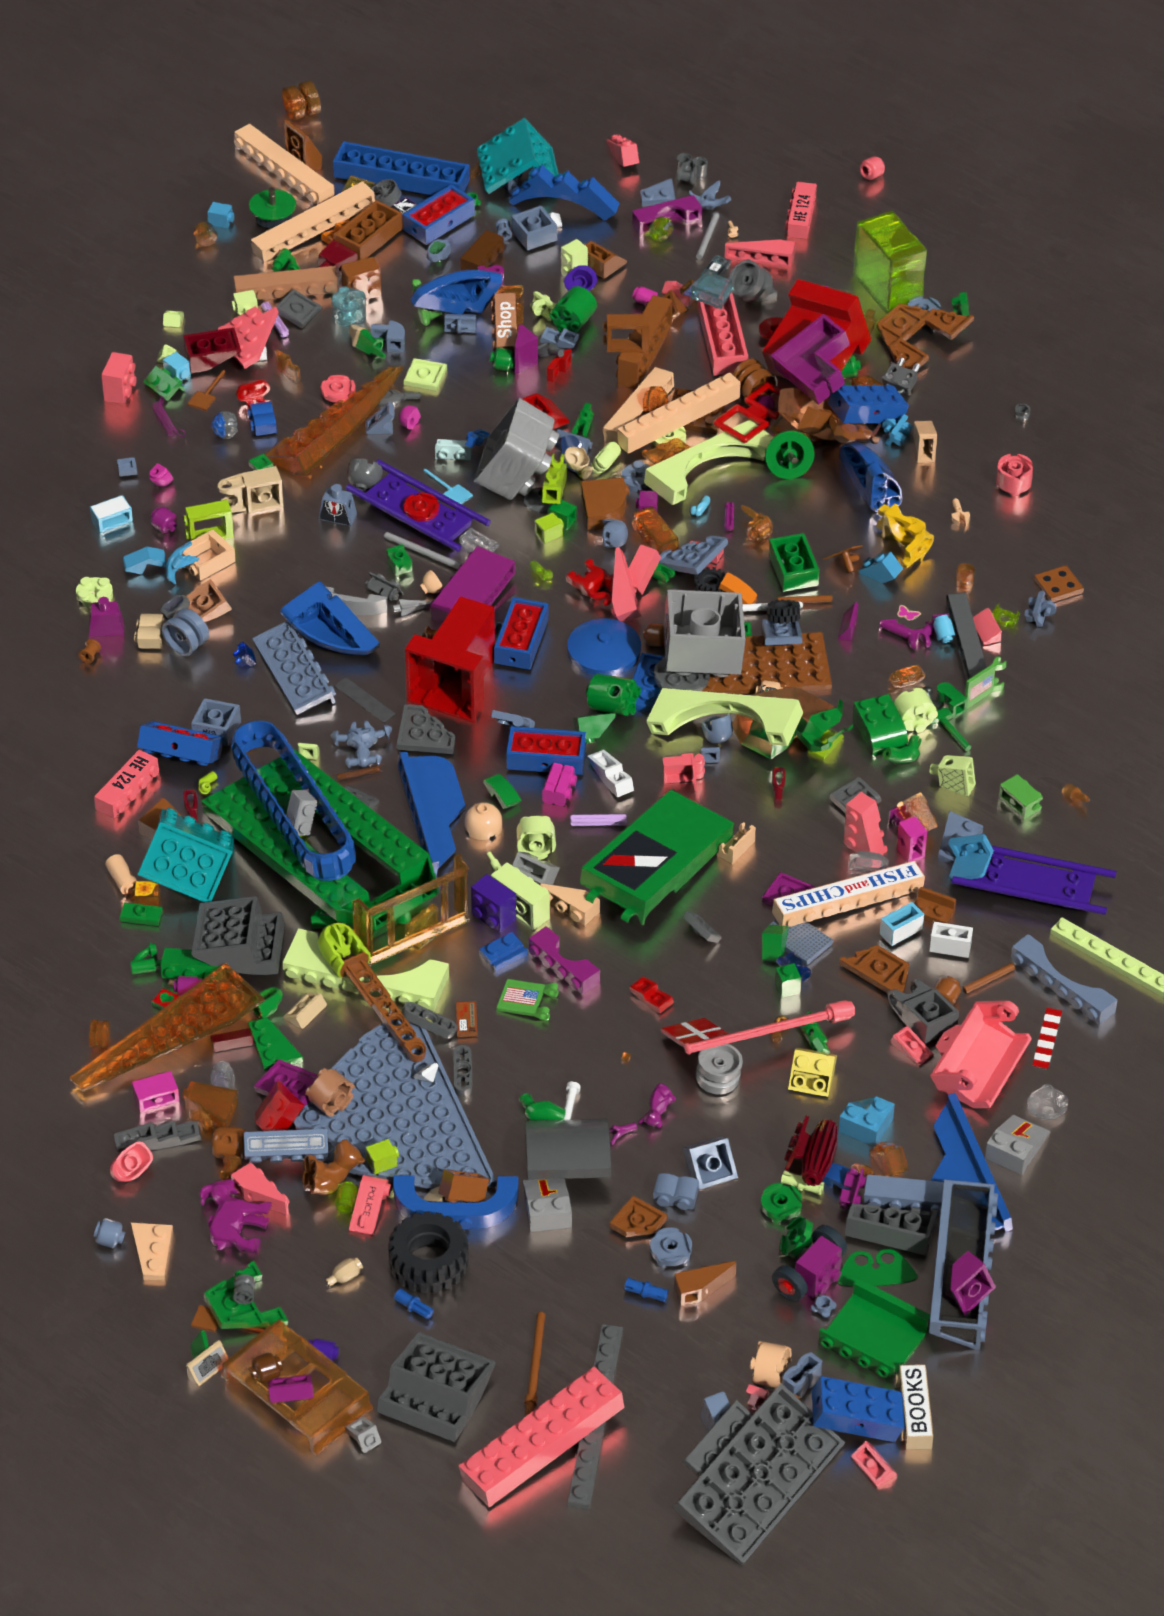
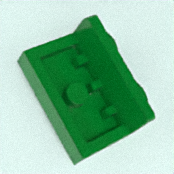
(163, 383)

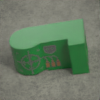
(951, 698)

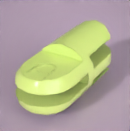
(605, 457)

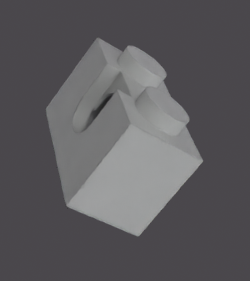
(529, 863)

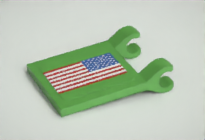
(984, 682)
(525, 997)

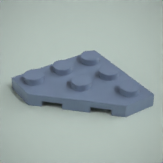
(693, 556)

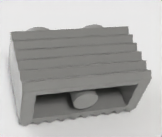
(301, 811)

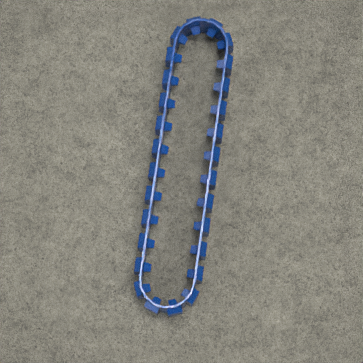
(320, 866)

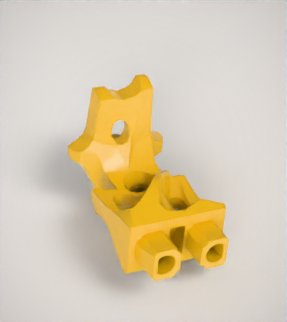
(898, 527)

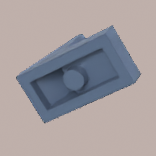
(381, 421)

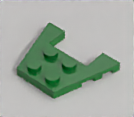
(235, 1315)

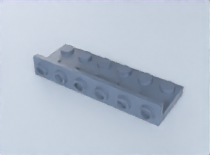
(294, 667)

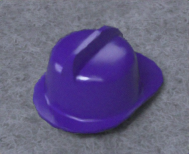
(581, 276)

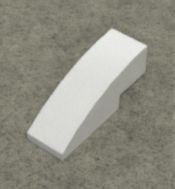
(611, 773)

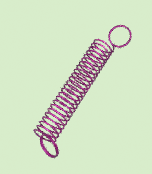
(162, 421)

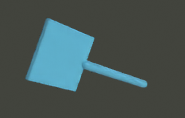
(456, 493)

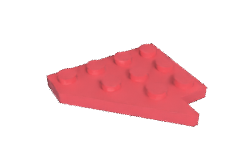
(252, 333)

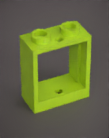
(205, 512)

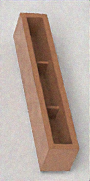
(281, 283)

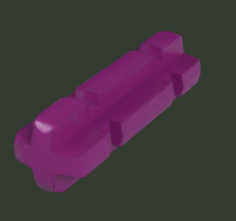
(729, 516)

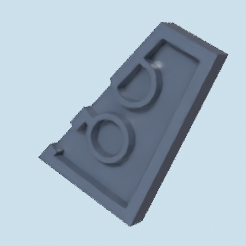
(956, 827)

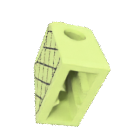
(955, 774)

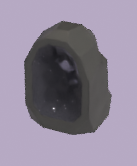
(173, 605)

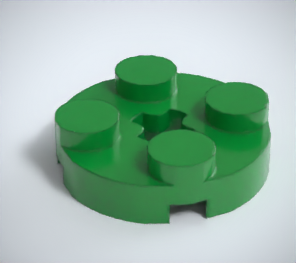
(781, 1212)
(797, 1237)

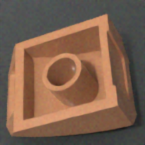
(208, 601)

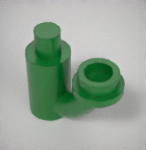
(281, 260)
(320, 921)
(149, 965)

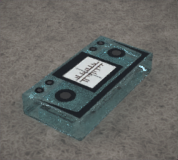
(717, 265)

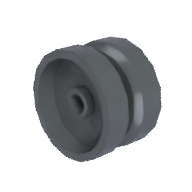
(751, 281)

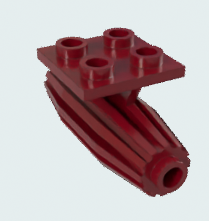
(815, 1150)

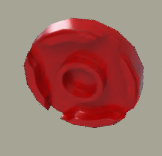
(421, 507)

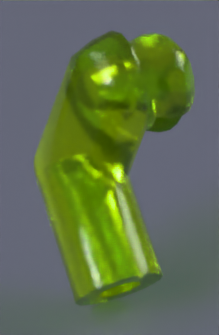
(540, 571)

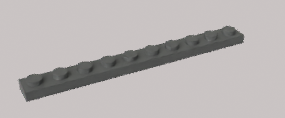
(590, 1446)

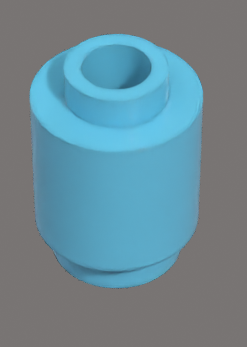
(944, 628)

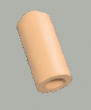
(121, 873)

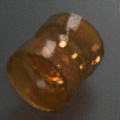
(965, 576)

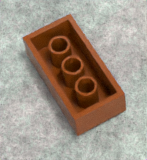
(370, 229)

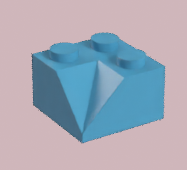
(867, 1119)

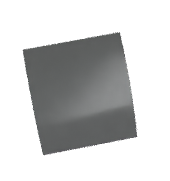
(239, 935)
(568, 1149)
(435, 1386)

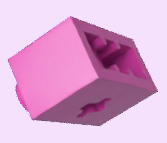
(911, 839)

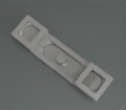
(360, 606)

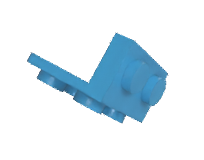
(972, 856)

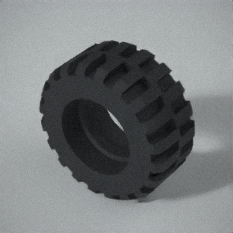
(428, 1273)

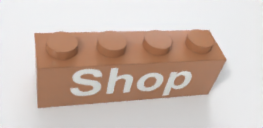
(504, 320)

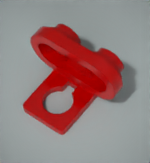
(253, 392)

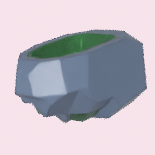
(438, 250)

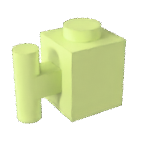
(244, 301)

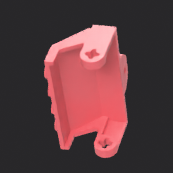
(979, 1054)

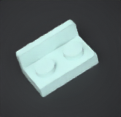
(452, 450)

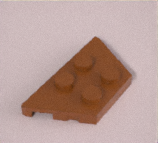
(878, 968)

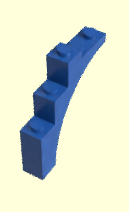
(565, 186)

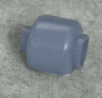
(109, 1233)

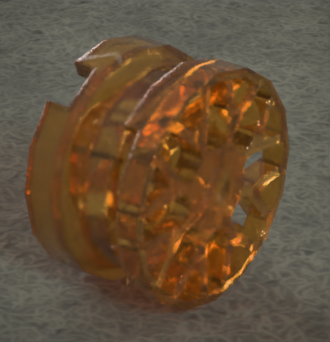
(99, 1033)

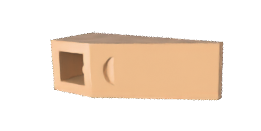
(573, 903)

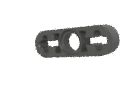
(440, 1025)
(467, 1064)

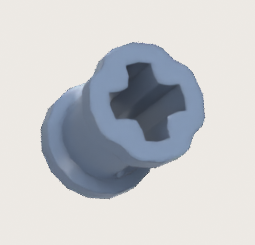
(504, 229)

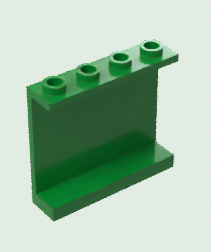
(876, 1330)

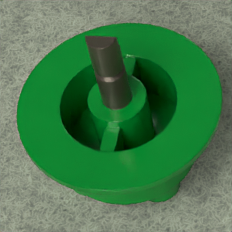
(789, 454)

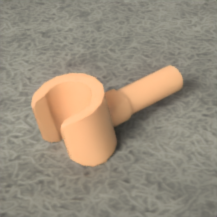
(732, 231)

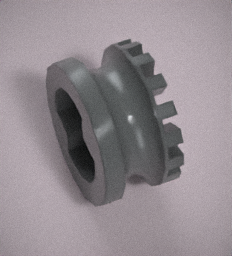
(1024, 408)

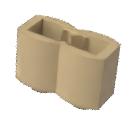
(149, 631)

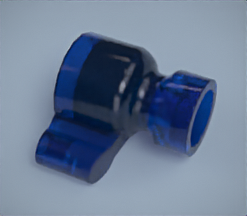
(791, 958)

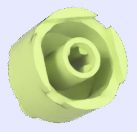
(916, 709)
(536, 836)

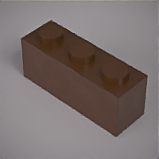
(483, 251)

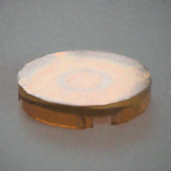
(654, 399)

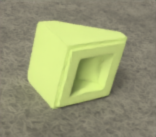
(172, 318)
(165, 352)
(309, 751)

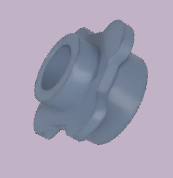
(823, 1301)

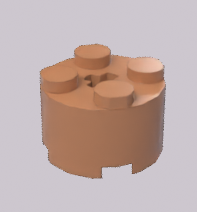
(330, 1092)

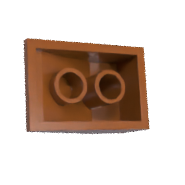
(301, 147)

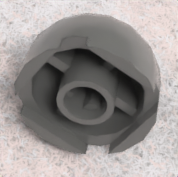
(363, 474)

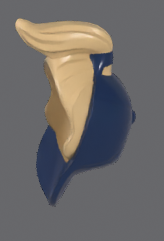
(575, 456)

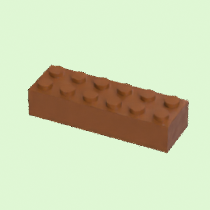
(634, 365)

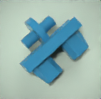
(895, 428)

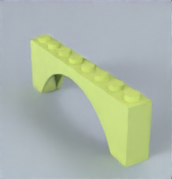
(669, 475)
(678, 707)
(418, 985)

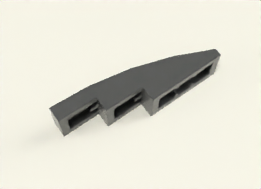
(159, 1136)

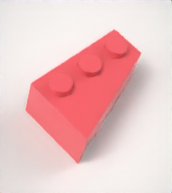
(862, 825)

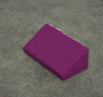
(848, 623)
(290, 1388)

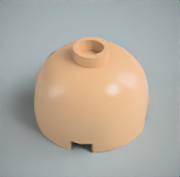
(483, 821)

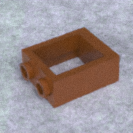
(627, 321)

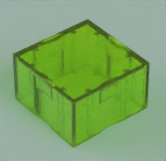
(889, 260)

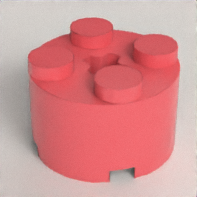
(1014, 474)

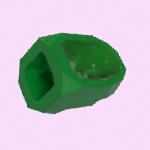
(273, 997)

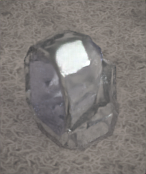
(222, 1075)

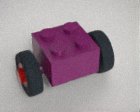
(815, 1268)

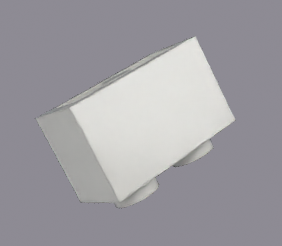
(951, 939)

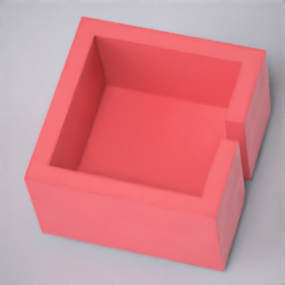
(118, 378)

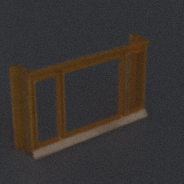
(363, 915)

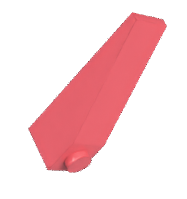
(764, 252)
(623, 595)

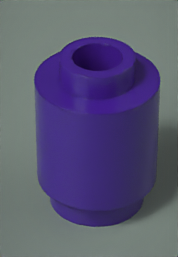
(327, 1347)

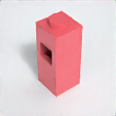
(643, 567)

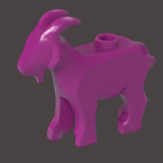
(231, 1215)

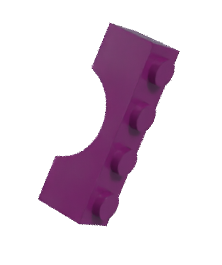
(684, 209)
(578, 974)

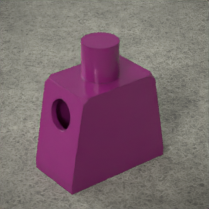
(105, 618)

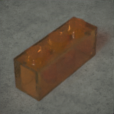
(654, 530)

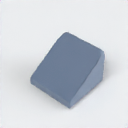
(711, 755)

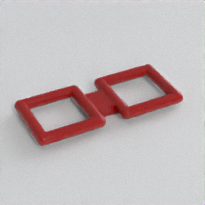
(756, 413)

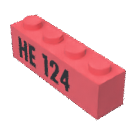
(801, 210)
(126, 784)

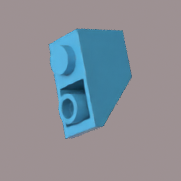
(881, 568)

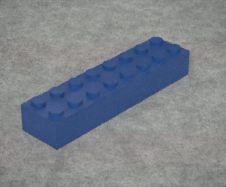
(409, 171)

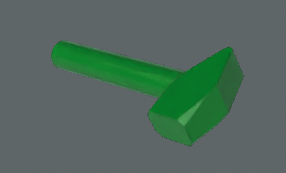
(943, 717)

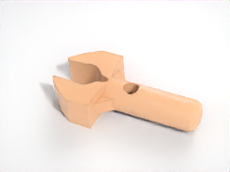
(959, 514)

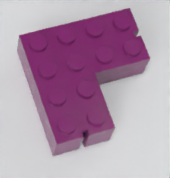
(808, 357)

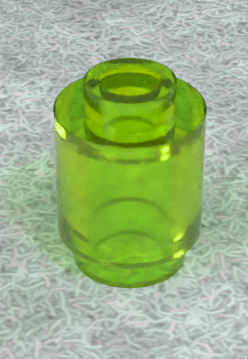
(346, 1197)

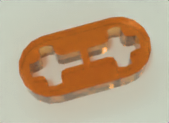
(907, 676)

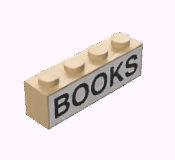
(916, 1407)

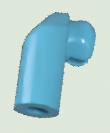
(698, 511)

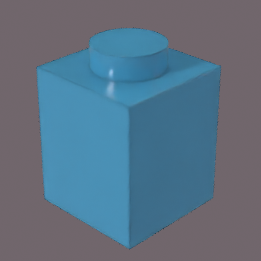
(220, 215)

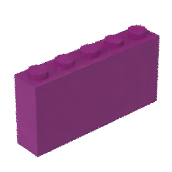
(478, 579)

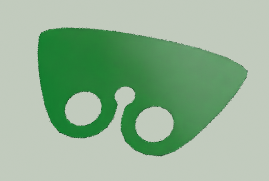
(887, 1274)

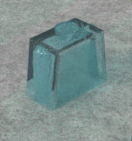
(712, 289)

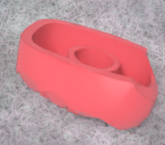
(131, 1162)

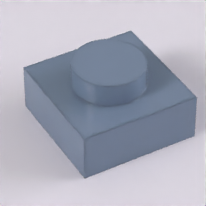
(127, 466)

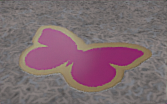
(909, 615)

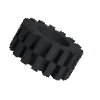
(706, 576)
(783, 611)

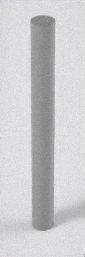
(707, 236)

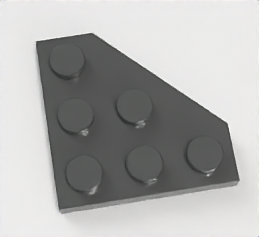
(423, 732)

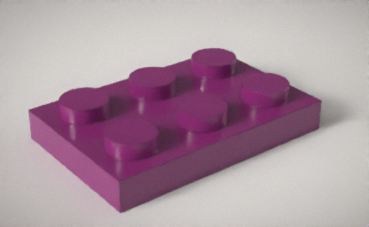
(291, 1076)

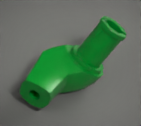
(904, 755)
(541, 1110)

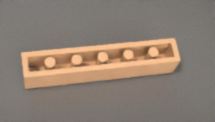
(633, 406)

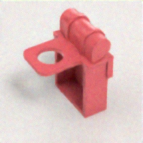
(683, 768)

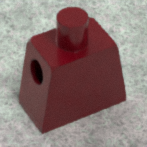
(335, 255)

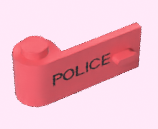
(368, 1204)

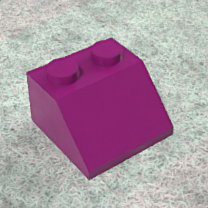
(970, 1282)

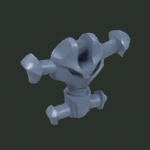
(362, 740)

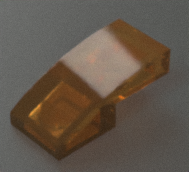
(287, 368)

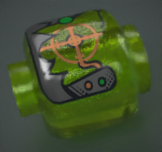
(661, 229)

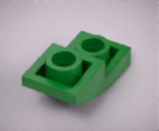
(503, 790)

